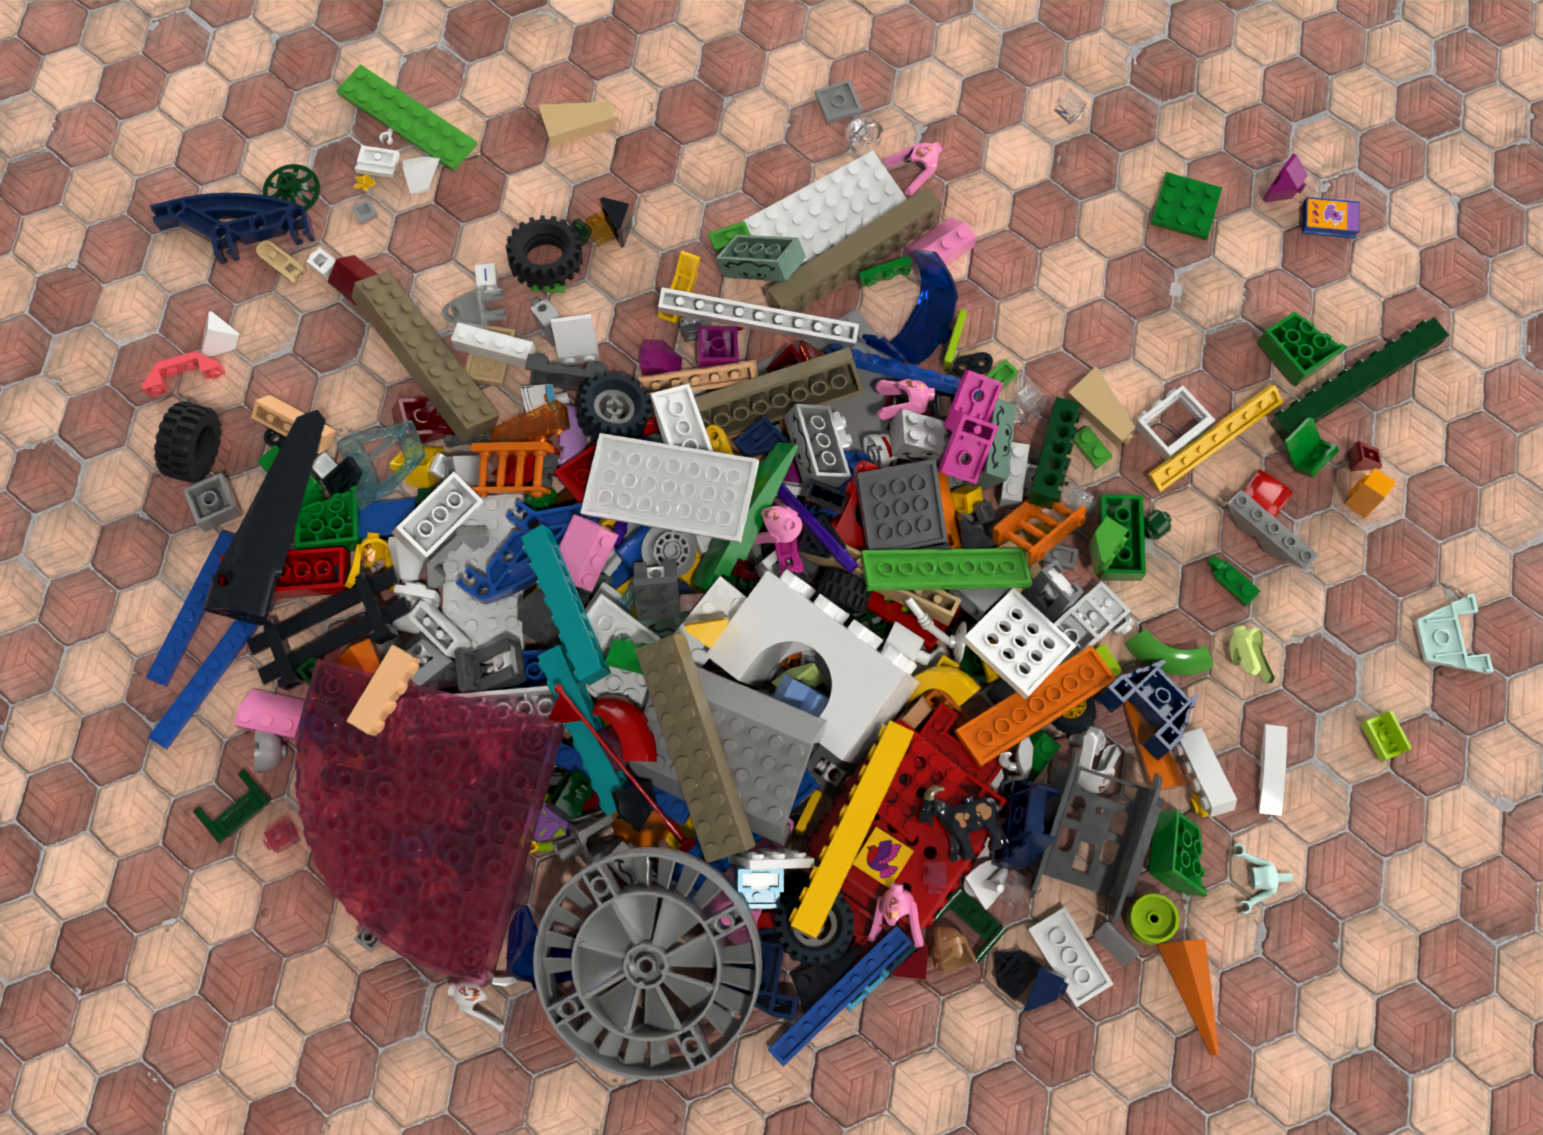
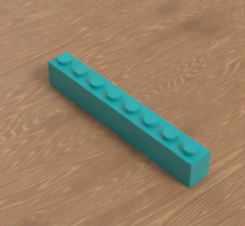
(565, 605)
(594, 761)

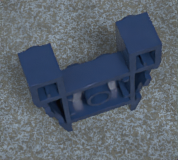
(1158, 700)
(1024, 824)
(768, 999)

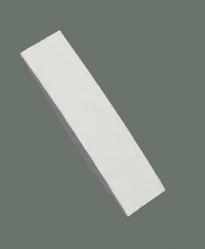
(682, 426)
(1084, 623)

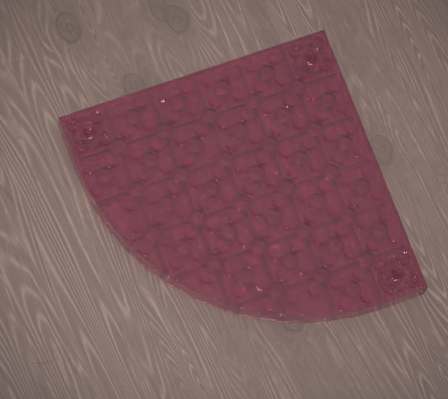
(425, 818)

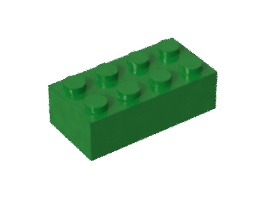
(1128, 512)

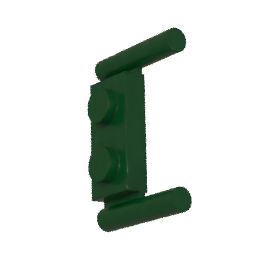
(236, 815)
(975, 917)

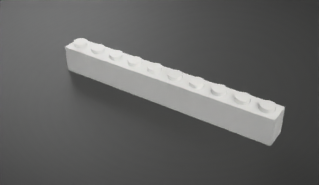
(758, 317)

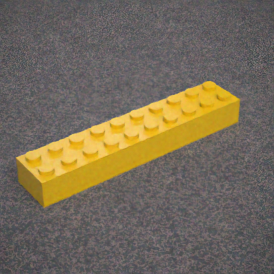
(850, 833)

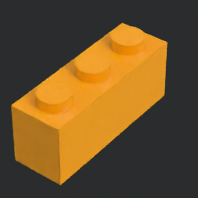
(1369, 492)

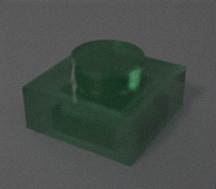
(583, 229)

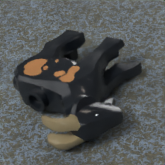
(961, 819)

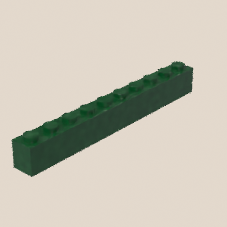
(1361, 377)

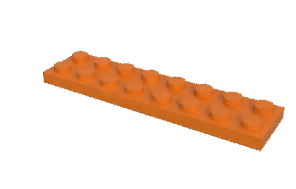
(1019, 718)

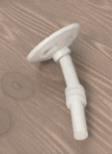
(954, 641)

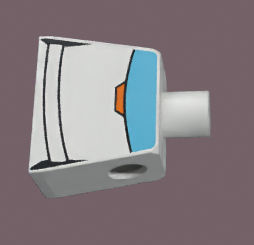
(539, 395)

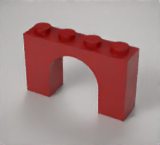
(846, 523)

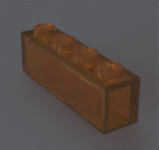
(534, 425)

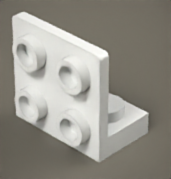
(413, 597)

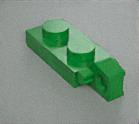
(1233, 581)

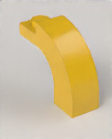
(684, 279)
(949, 679)

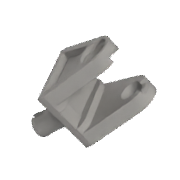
(475, 308)
(580, 829)

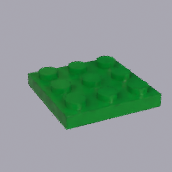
(1186, 206)

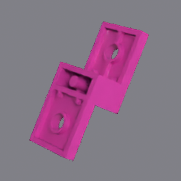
(970, 426)

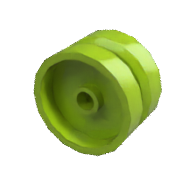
(1161, 910)

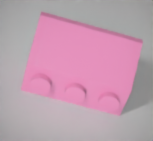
(948, 239)
(586, 550)
(270, 713)

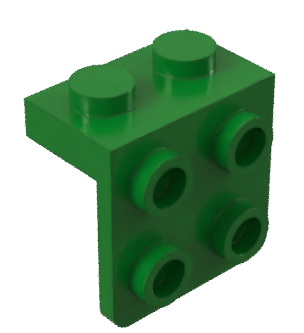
(1307, 450)

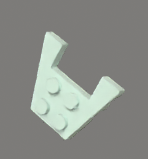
(1443, 640)

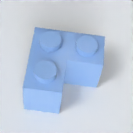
(801, 695)

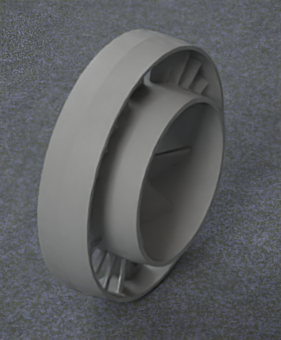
(616, 943)

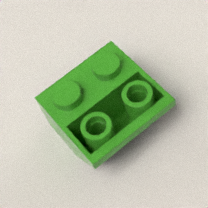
(1106, 544)

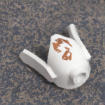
(1090, 782)
(467, 994)

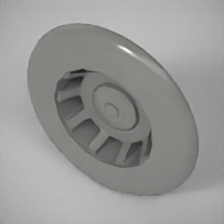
(669, 549)

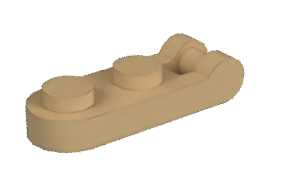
(279, 260)

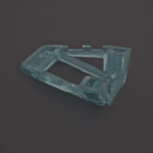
(369, 486)

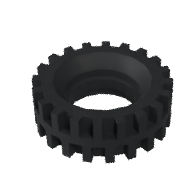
(544, 233)

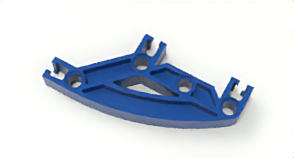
(514, 576)

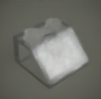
(1027, 398)

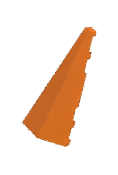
(949, 514)
(361, 656)
(1166, 766)
(1191, 973)

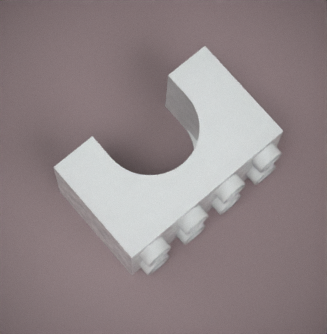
(784, 621)

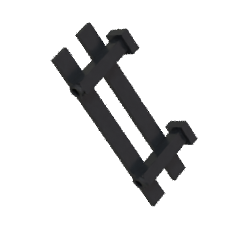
(376, 620)

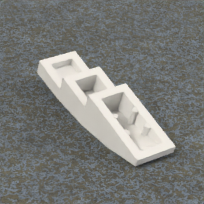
(1272, 769)

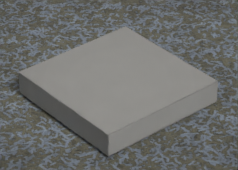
(838, 102)

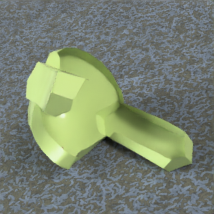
(1248, 646)

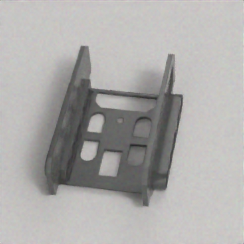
(1121, 876)

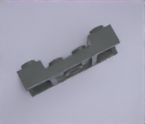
(559, 375)

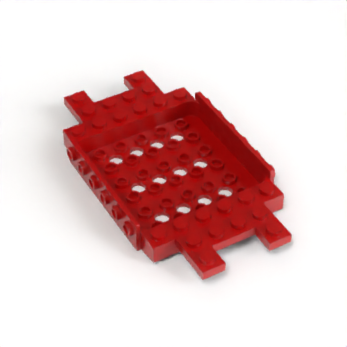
(863, 890)

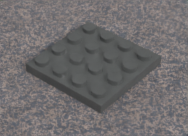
(901, 506)

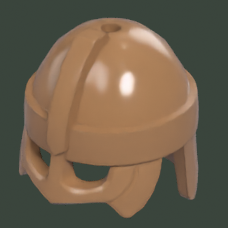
(950, 949)

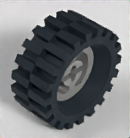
(618, 394)
(808, 950)

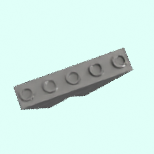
(1271, 534)

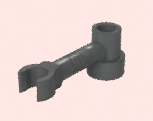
(452, 441)

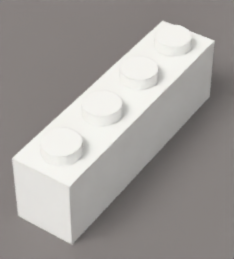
(492, 345)
(1205, 773)

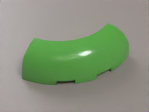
(1178, 662)

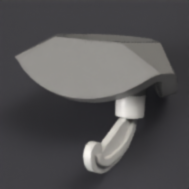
(1020, 760)

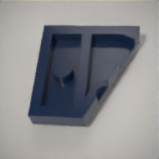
(759, 438)

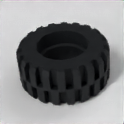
(187, 442)

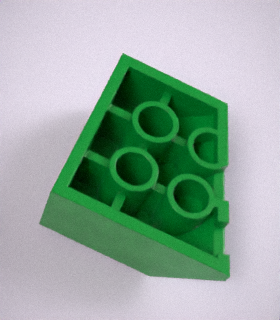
(1299, 347)
(329, 523)
(1177, 853)

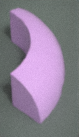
(572, 440)

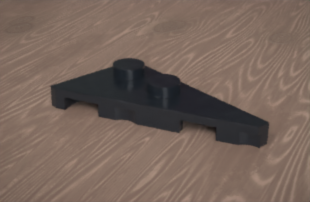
(816, 981)

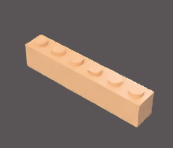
(701, 378)

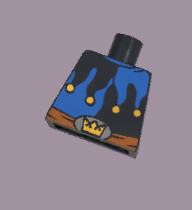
(824, 499)

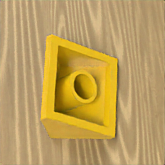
(707, 631)

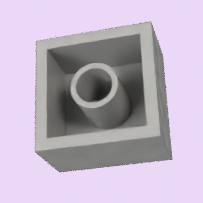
(212, 502)

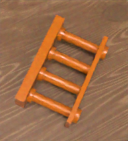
(503, 450)
(1019, 520)

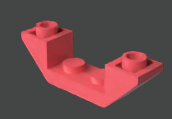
(156, 383)

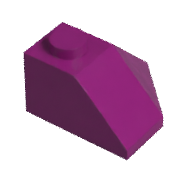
(1288, 182)
(658, 358)

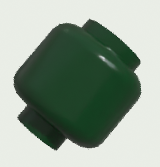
(1157, 524)

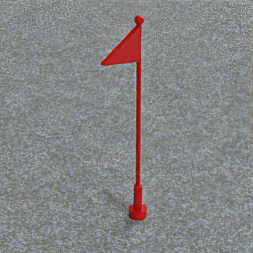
(565, 712)

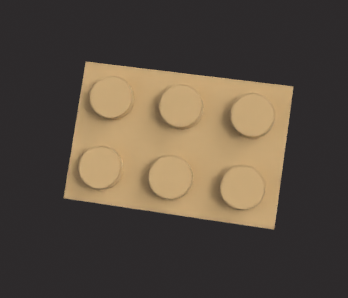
(488, 370)

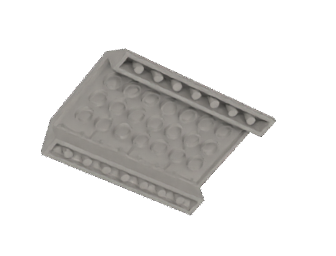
(763, 744)

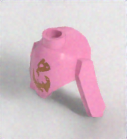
(924, 153)
(918, 394)
(781, 523)
(893, 905)

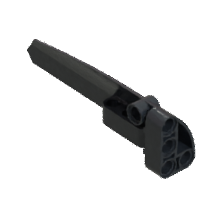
(264, 537)

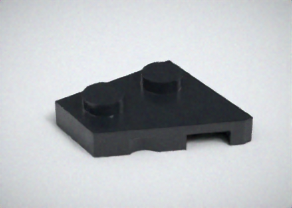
(342, 477)

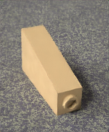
(576, 120)
(1102, 408)

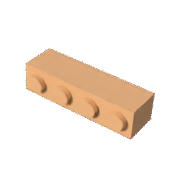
(281, 417)
(384, 690)

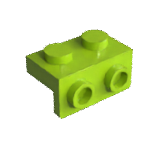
(1386, 736)

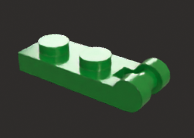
(885, 271)

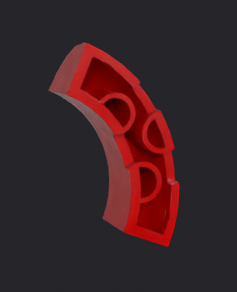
(630, 727)

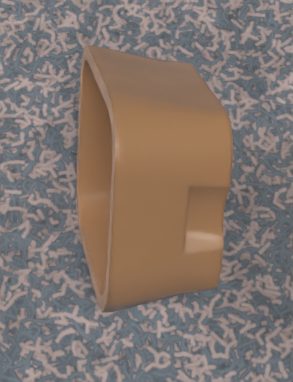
(915, 712)

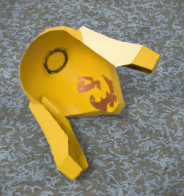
(369, 551)

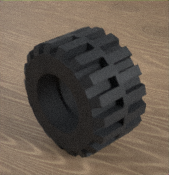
(844, 590)

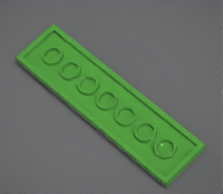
(407, 117)
(945, 569)

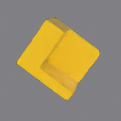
(966, 497)

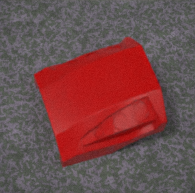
(1268, 492)

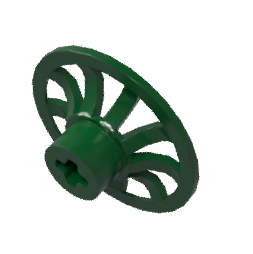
(290, 186)

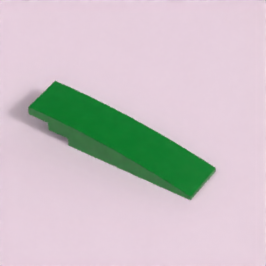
(723, 554)

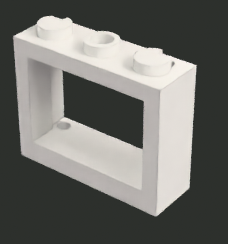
(1188, 401)

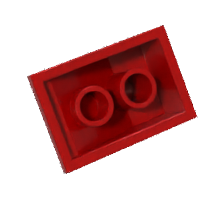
(576, 472)

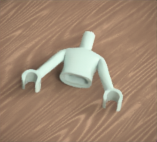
(1261, 878)

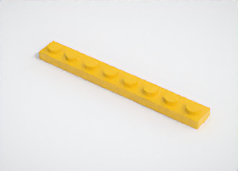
(1215, 438)

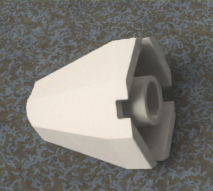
(405, 563)

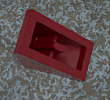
(1364, 457)

